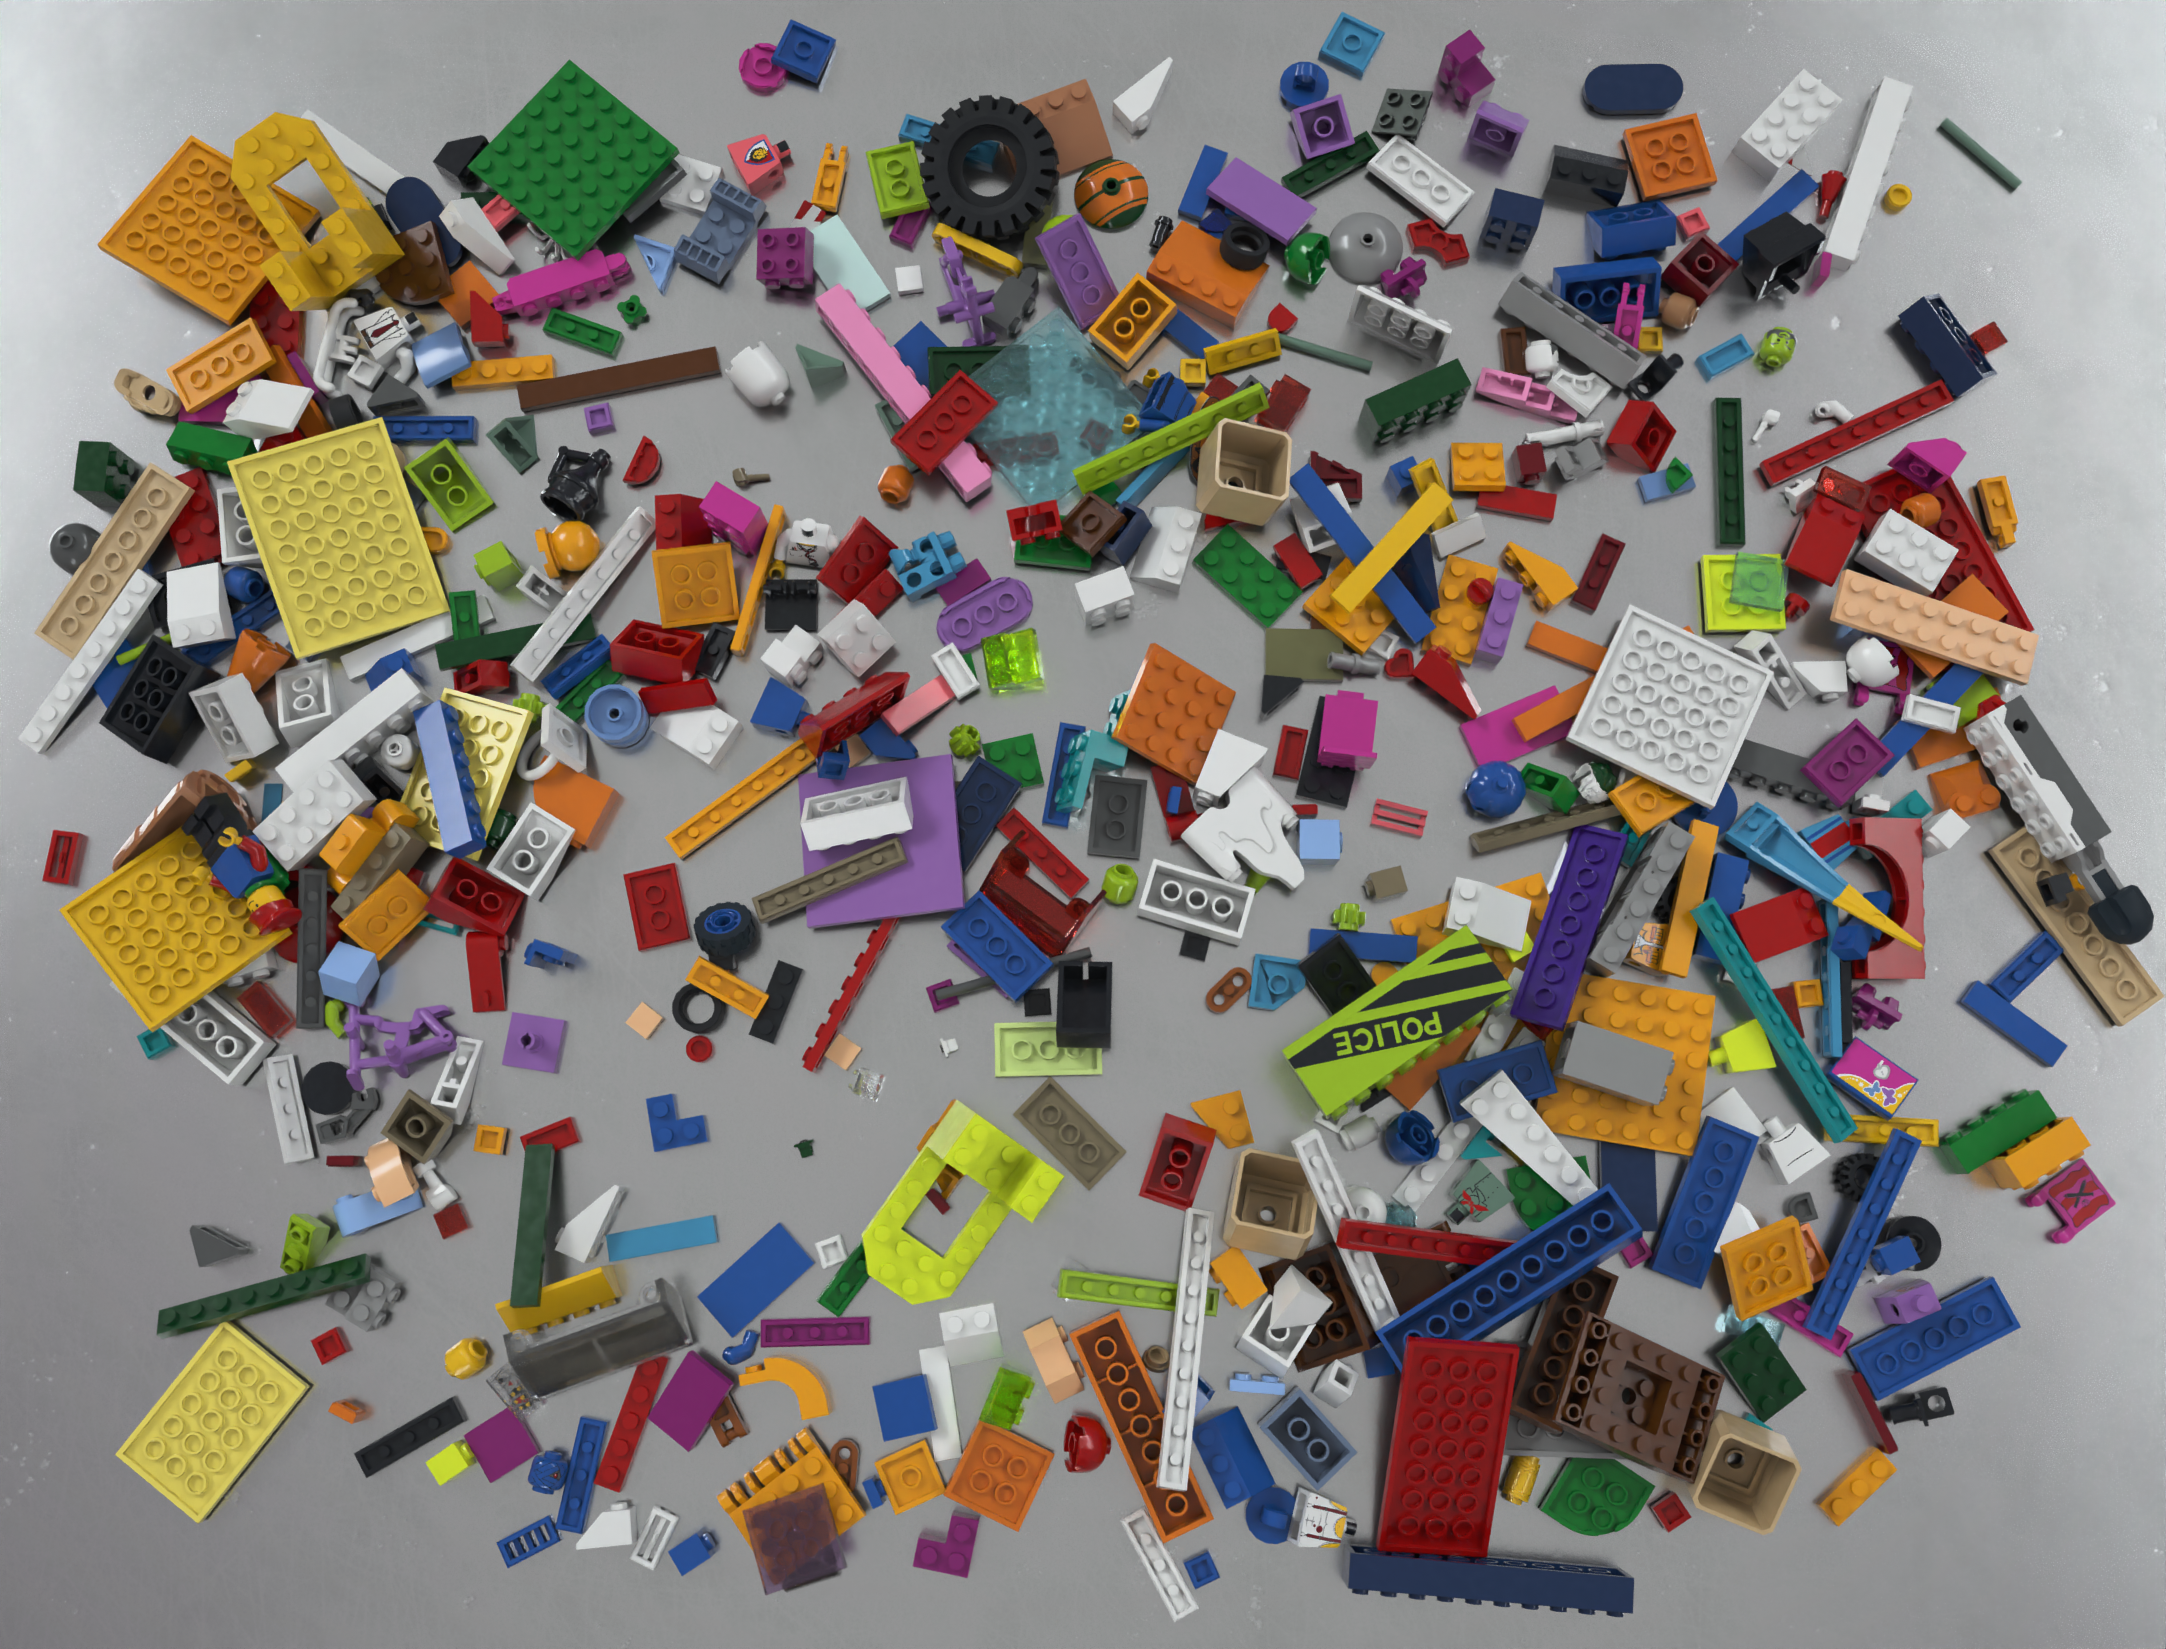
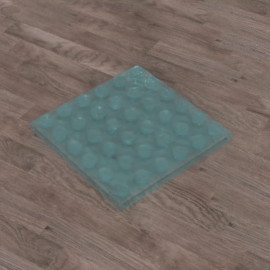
(1053, 409)

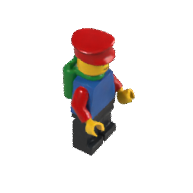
(240, 864)

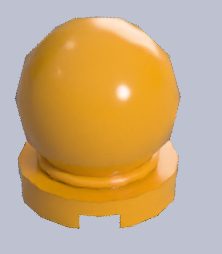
(569, 546)

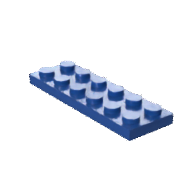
(1703, 1202)
(1934, 1341)

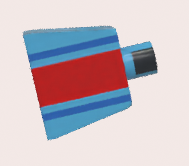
(1829, 840)

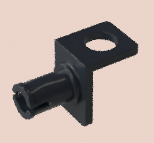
(1656, 375)
(1919, 1408)

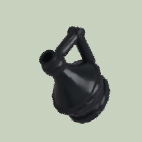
(575, 490)

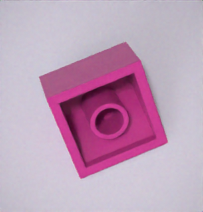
(1928, 462)

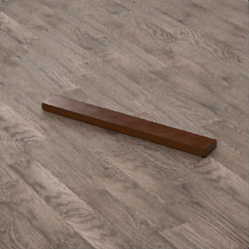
(618, 379)

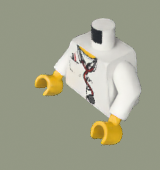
(804, 544)

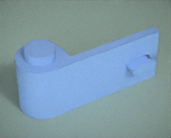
(364, 1211)

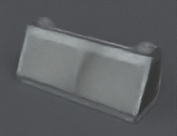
(602, 1345)

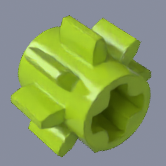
(530, 702)
(964, 740)
(1349, 917)

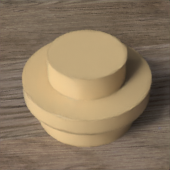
(1156, 1359)

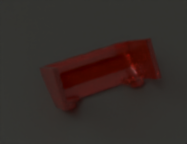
(1032, 908)

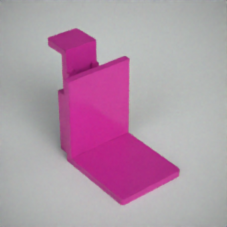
(1348, 731)

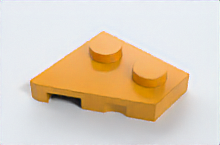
(1228, 1117)

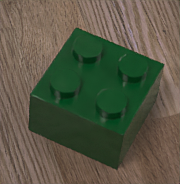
(102, 473)

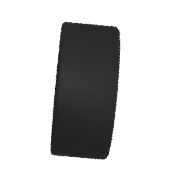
(1242, 258)
(345, 411)
(677, 1011)

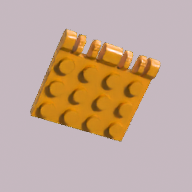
(807, 1472)

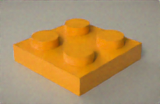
(1477, 467)
(910, 1476)

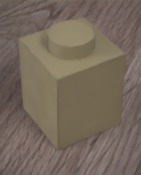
(1386, 884)

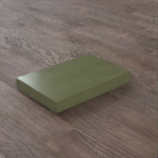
(1302, 654)

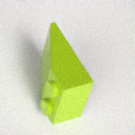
(449, 483)

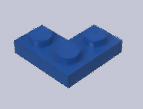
(669, 1131)

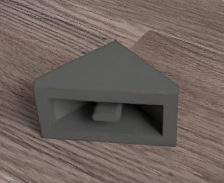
(393, 397)
(214, 1247)

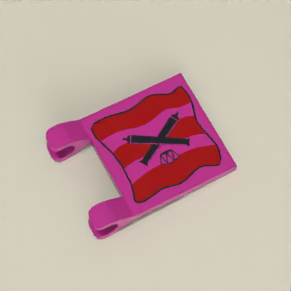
(1898, 686)
(2076, 1198)

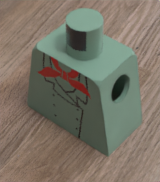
(1477, 1194)

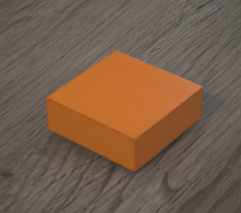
(347, 1411)

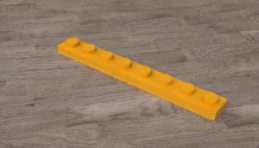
(740, 798)

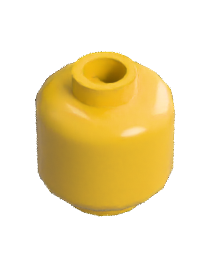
(465, 1358)

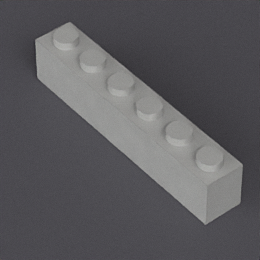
(1571, 330)

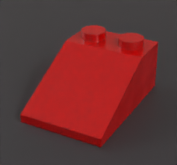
(1824, 539)
(474, 899)
(1779, 924)
(1177, 1162)

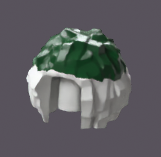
(1595, 781)

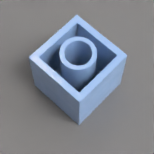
(1318, 841)
(349, 973)

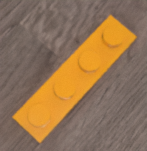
(505, 372)

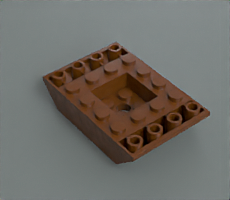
(1667, 1407)

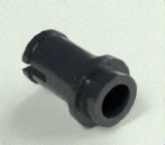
(1161, 232)

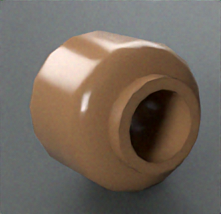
(1679, 311)

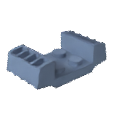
(721, 231)

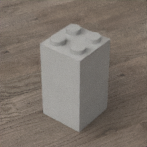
(1613, 1064)

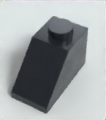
(378, 780)

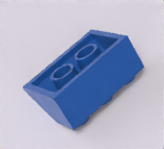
(1632, 229)
(1232, 1457)

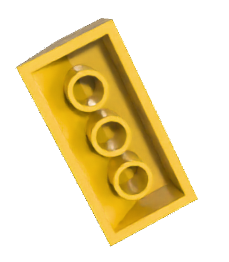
(564, 1298)

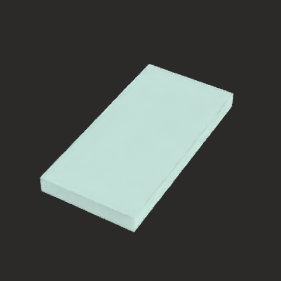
(841, 261)

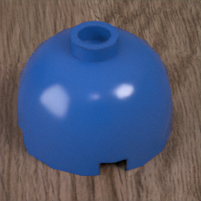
(1411, 1139)

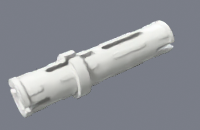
(1575, 432)

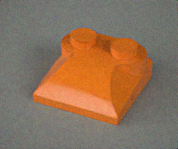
(1965, 790)

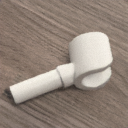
(1769, 417)

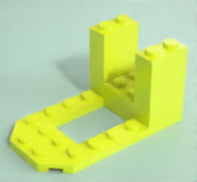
(989, 1157)

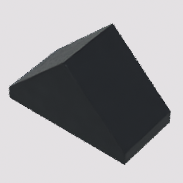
(1276, 691)

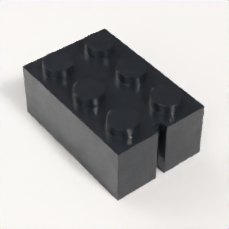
(1084, 1005)

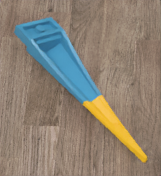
(1780, 849)

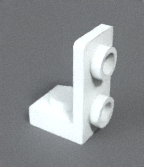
(1869, 798)

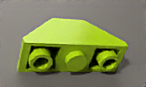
(303, 1243)

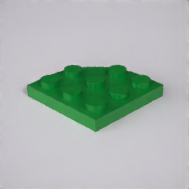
(1534, 1198)
(1596, 1496)

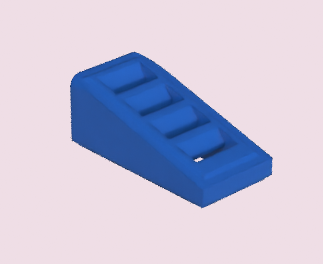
(505, 1550)

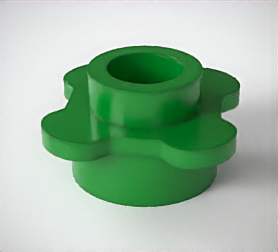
(632, 316)

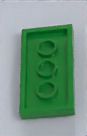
(1247, 577)

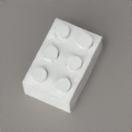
(1906, 554)

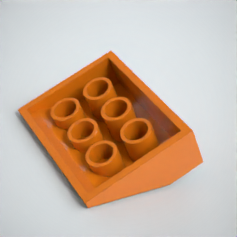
(1198, 276)

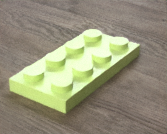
(1032, 1050)

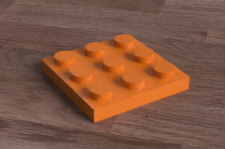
(1669, 157)
(999, 1474)

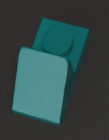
(1479, 1147)

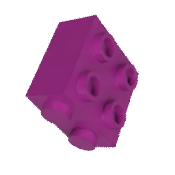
(785, 257)

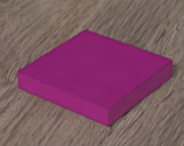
(501, 1444)

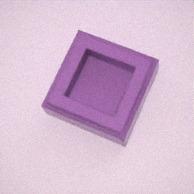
(599, 418)

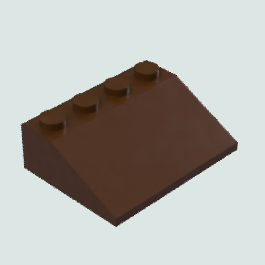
(1344, 1325)

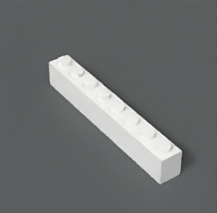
(1866, 171)

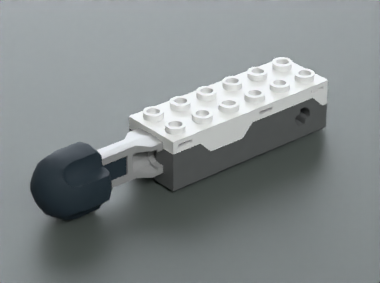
(2057, 812)

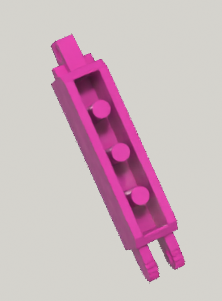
(560, 283)

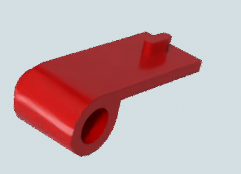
(1186, 813)
(485, 970)

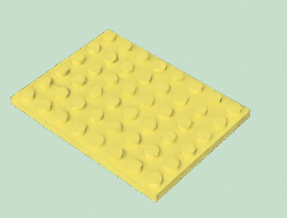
(338, 537)

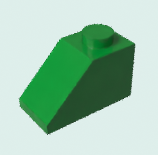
(1549, 788)

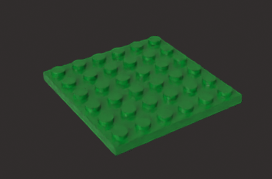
(573, 160)

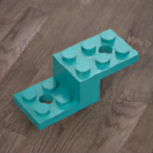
(1091, 751)

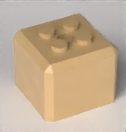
(1253, 459)
(1276, 1185)
(1757, 1486)

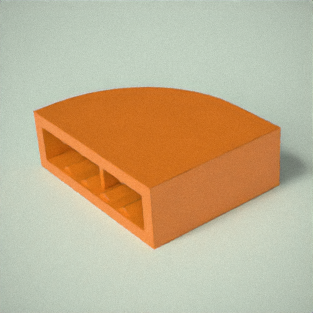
(575, 801)

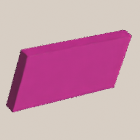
(1497, 739)

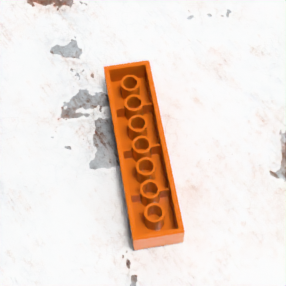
(1137, 1421)

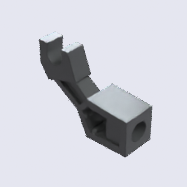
(360, 1109)

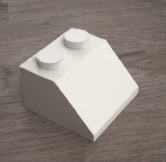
(971, 1334)
(1275, 1347)

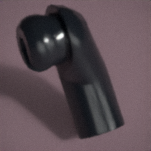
(364, 295)

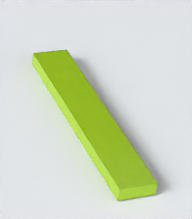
(1126, 1291)

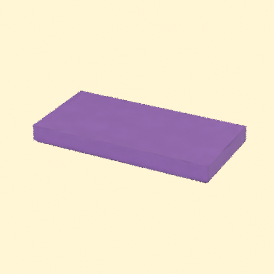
(1261, 201)
(1078, 269)

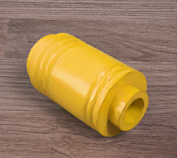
(1521, 1479)

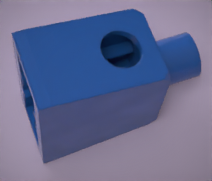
(779, 709)

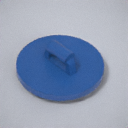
(1721, 815)

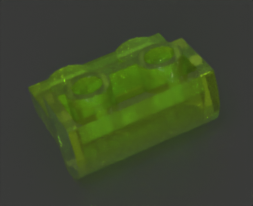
(1012, 659)

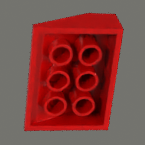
(853, 712)

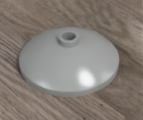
(1360, 260)

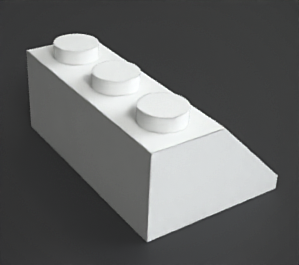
(236, 538)
(1166, 547)
(234, 718)

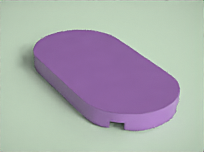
(984, 613)

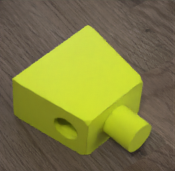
(1742, 1049)

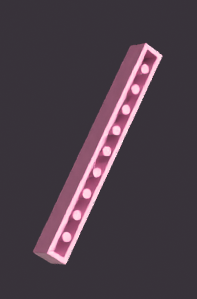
(895, 381)

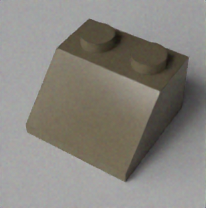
(418, 1127)

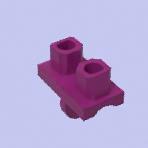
(1406, 281)
(1875, 1012)

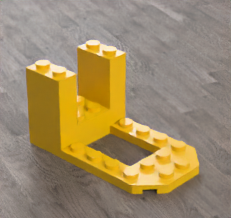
(357, 237)

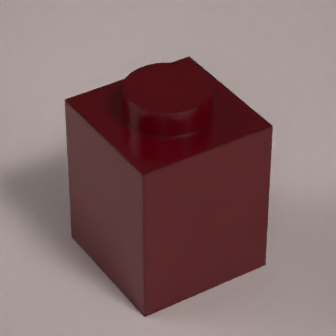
(1529, 463)

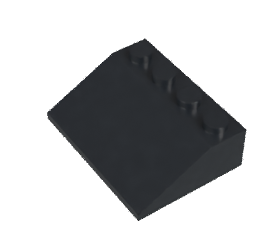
(154, 700)

